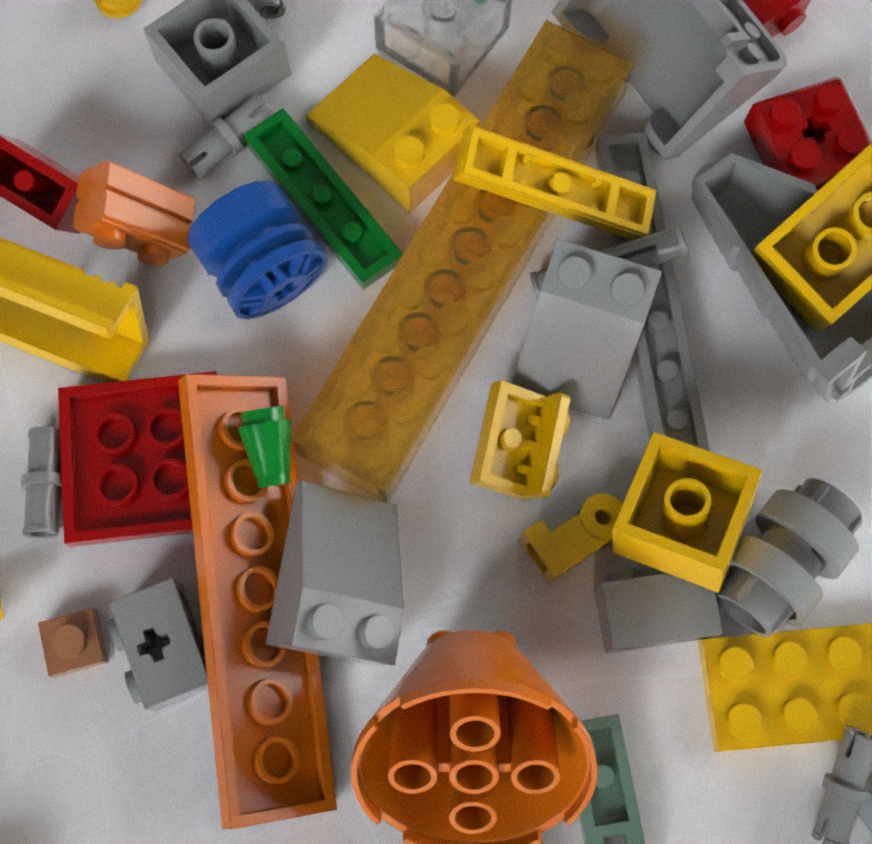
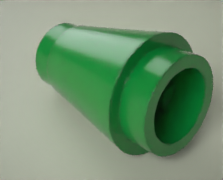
(267, 444)

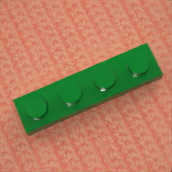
(323, 198)

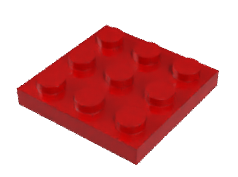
(123, 461)

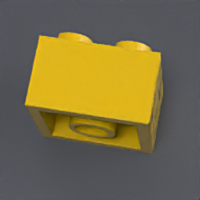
(685, 511)

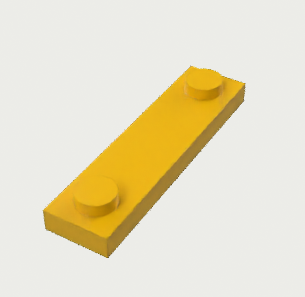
(554, 183)

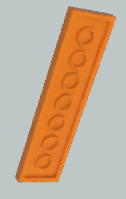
(261, 696)

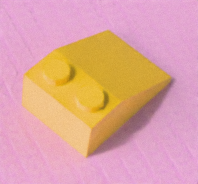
(394, 128)
(825, 247)

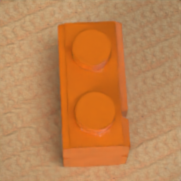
(133, 213)

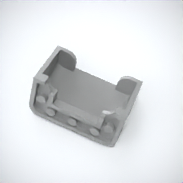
(689, 58)

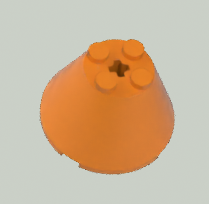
(473, 748)

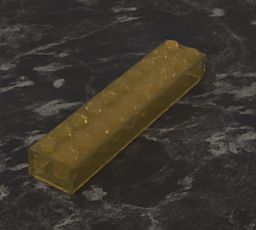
(455, 275)

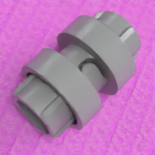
(801, 538)

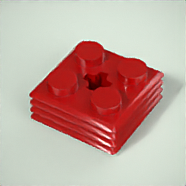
(816, 111)

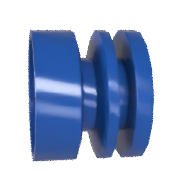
(256, 249)

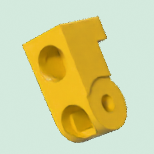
(575, 539)

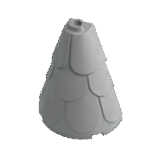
(740, 209)

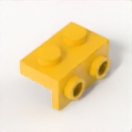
(520, 442)

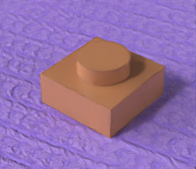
(73, 642)

